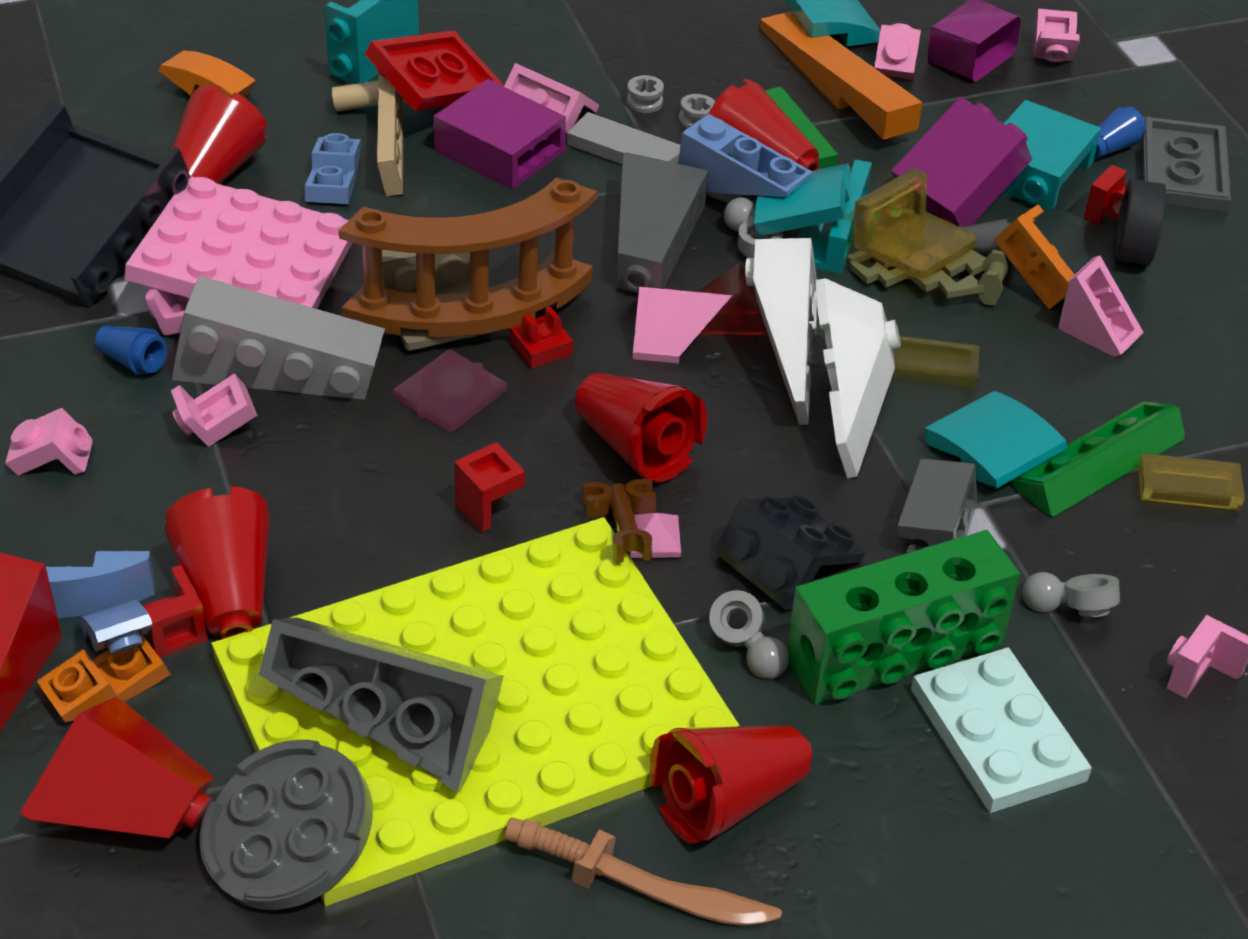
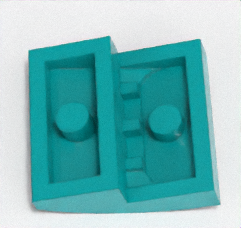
(836, 17)
(812, 203)
(997, 437)

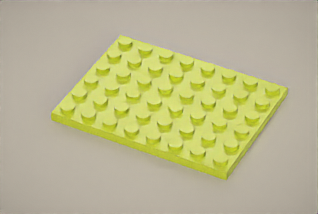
(581, 698)

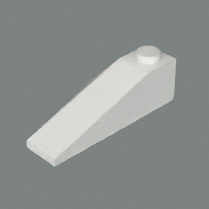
(788, 304)
(857, 364)

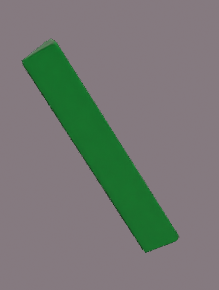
(1101, 456)

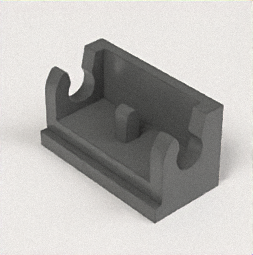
(939, 503)

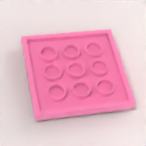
(240, 242)

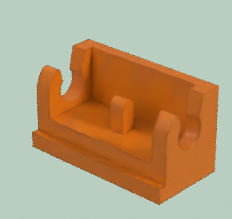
(1035, 258)

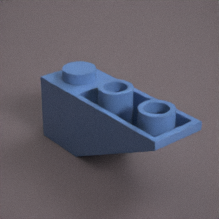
(738, 162)

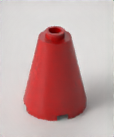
(759, 116)
(219, 133)
(644, 422)
(223, 554)
(724, 774)

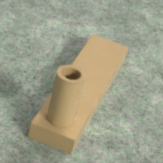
(390, 125)

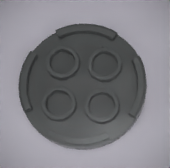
(287, 825)

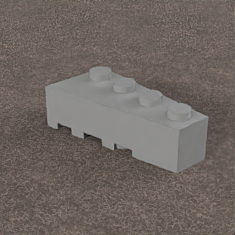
(273, 344)

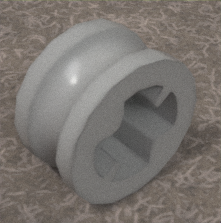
(645, 94)
(694, 108)

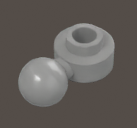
(740, 218)
(1089, 593)
(765, 655)

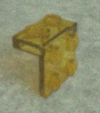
(899, 231)

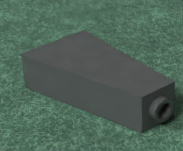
(656, 218)

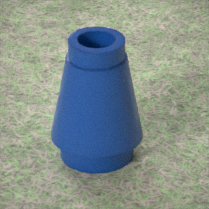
(1120, 130)
(135, 348)

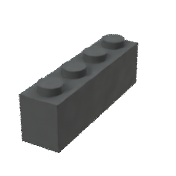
(405, 699)

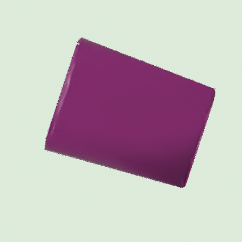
(975, 39)

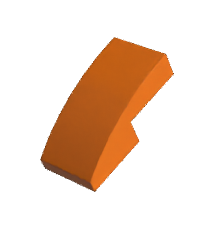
(194, 69)
(88, 682)

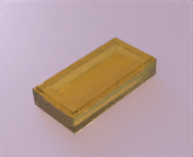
(936, 362)
(1191, 481)

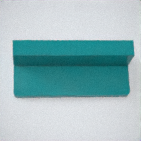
(833, 239)

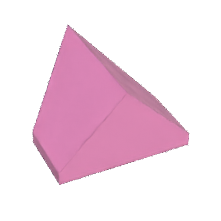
(1097, 310)
(671, 321)

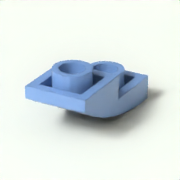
(333, 169)
(110, 582)
(116, 627)

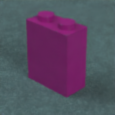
(499, 133)
(967, 161)

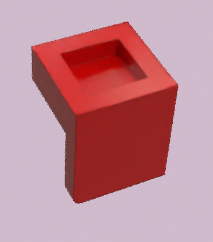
(482, 479)
(177, 619)

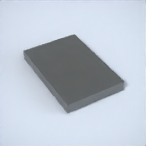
(1188, 161)

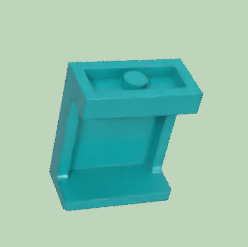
(353, 29)
(1056, 148)

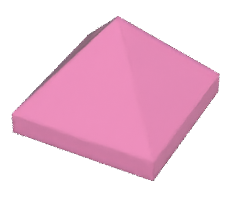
(664, 534)

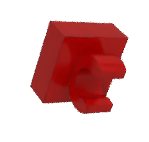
(1106, 196)
(541, 339)

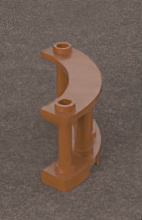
(481, 308)

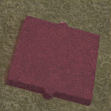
(450, 390)

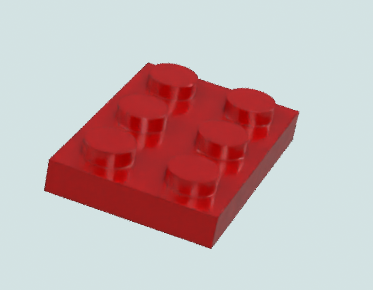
(429, 68)

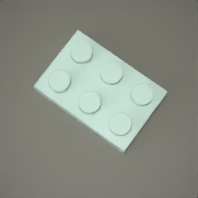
(1000, 729)

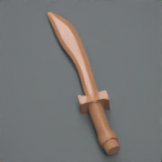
(599, 860)

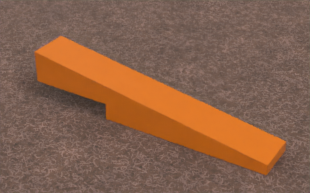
(845, 77)

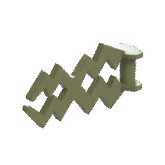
(988, 288)

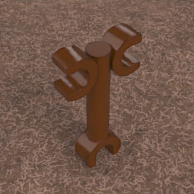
(623, 501)

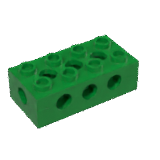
(901, 616)

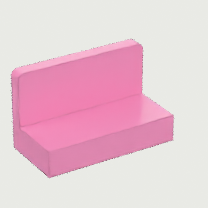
(549, 93)

